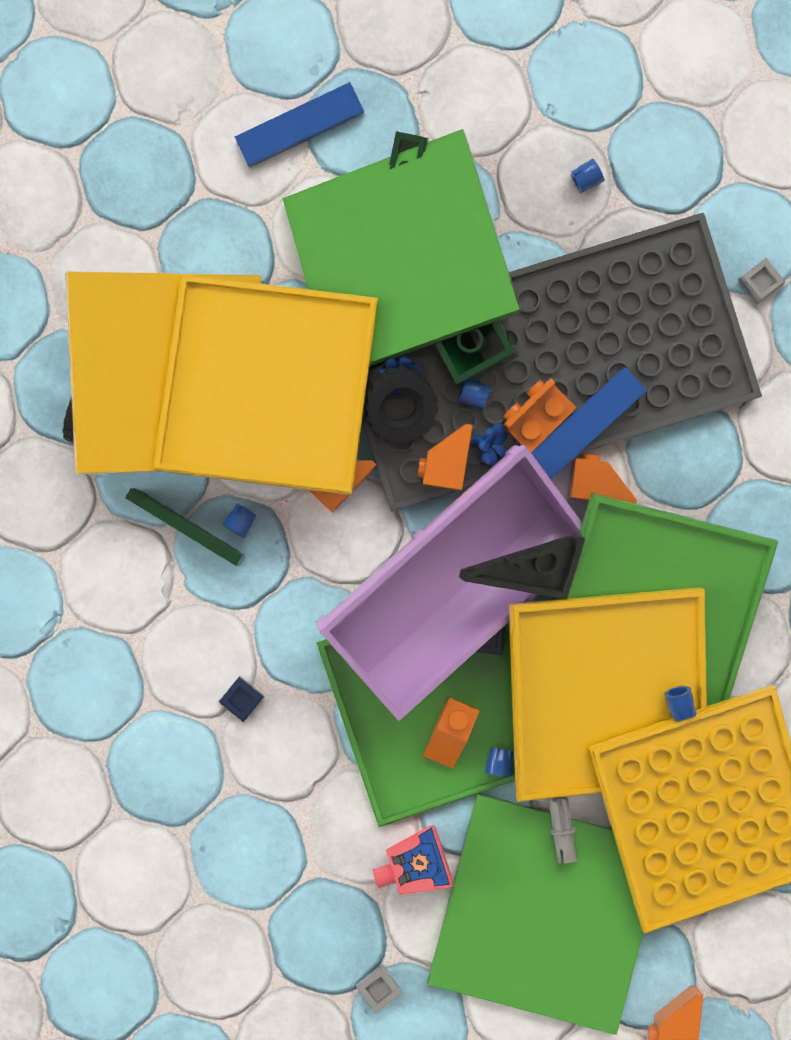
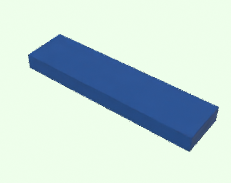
(299, 124)
(588, 422)

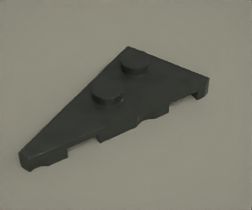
(536, 570)

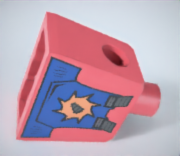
(416, 864)

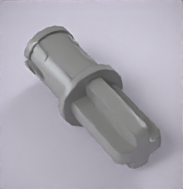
(562, 830)

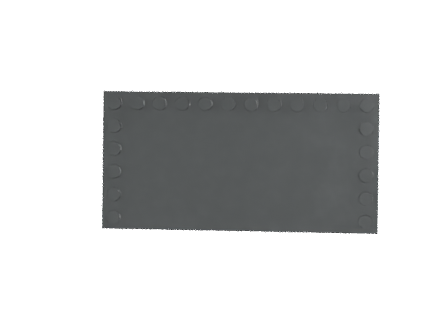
(584, 316)

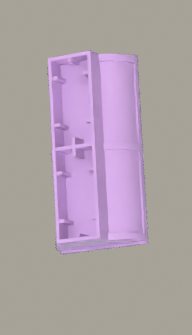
(415, 613)

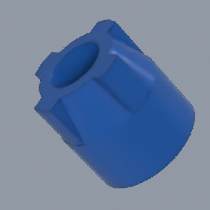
(587, 176)
(474, 394)
(239, 520)
(680, 702)
(500, 762)

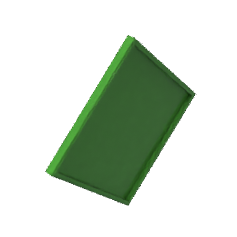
(412, 241)
(657, 550)
(392, 751)
(537, 928)

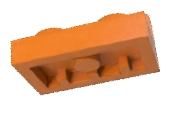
(539, 415)

